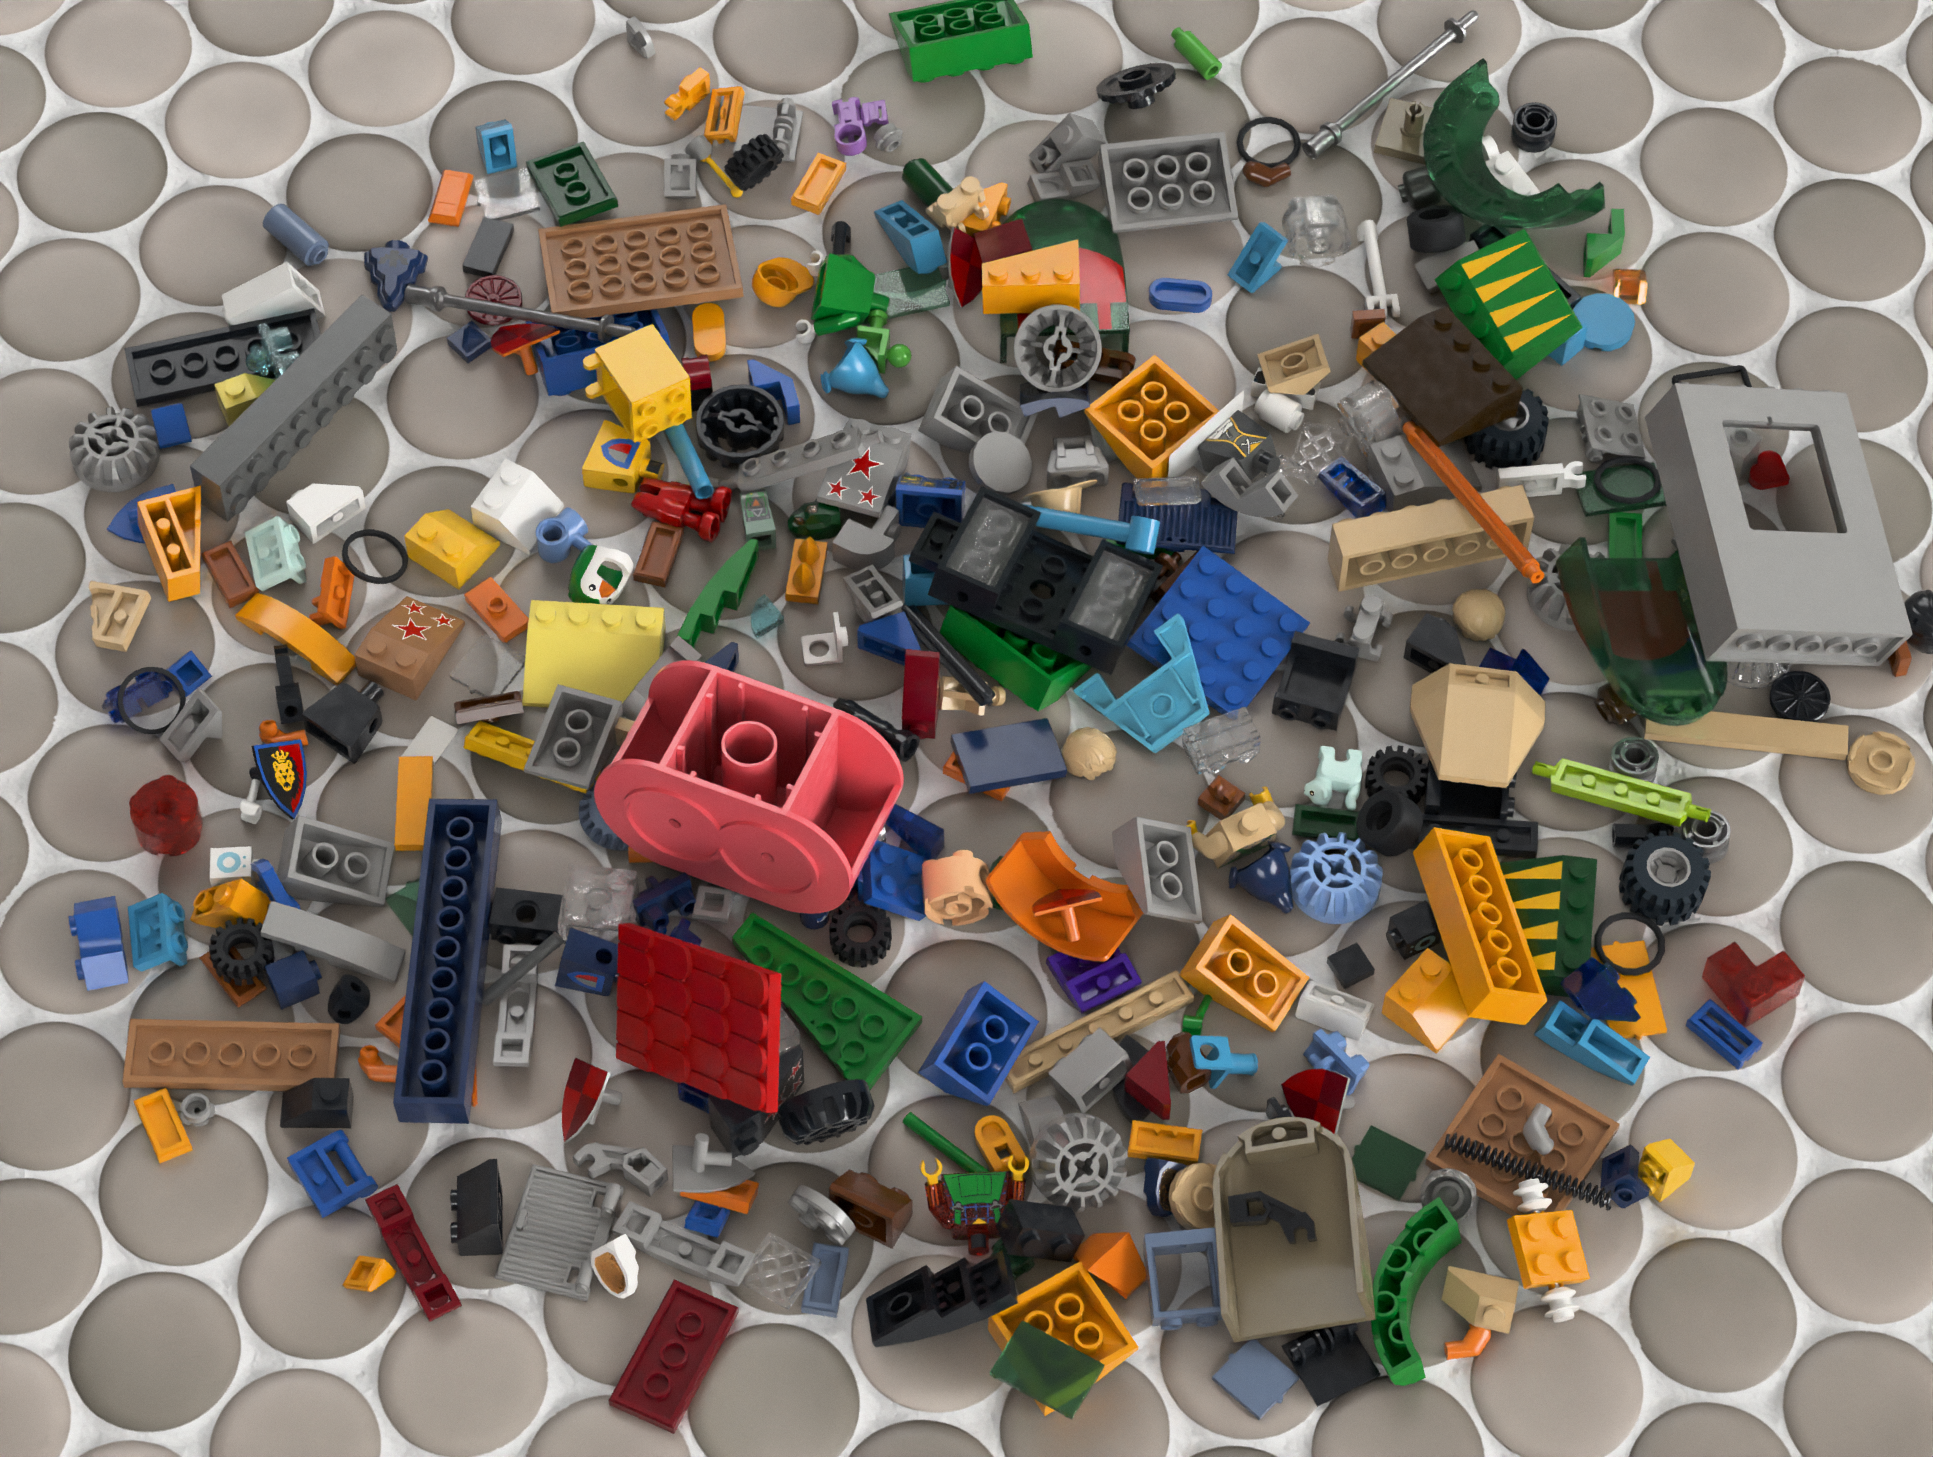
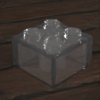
(597, 901)

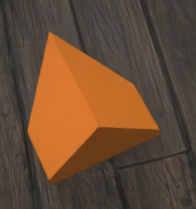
(1113, 1260)

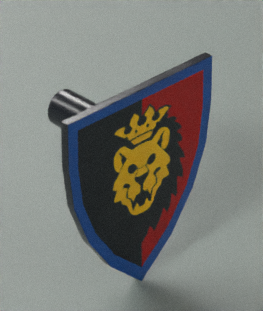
(282, 773)

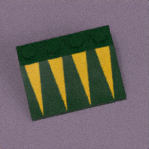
(1555, 911)

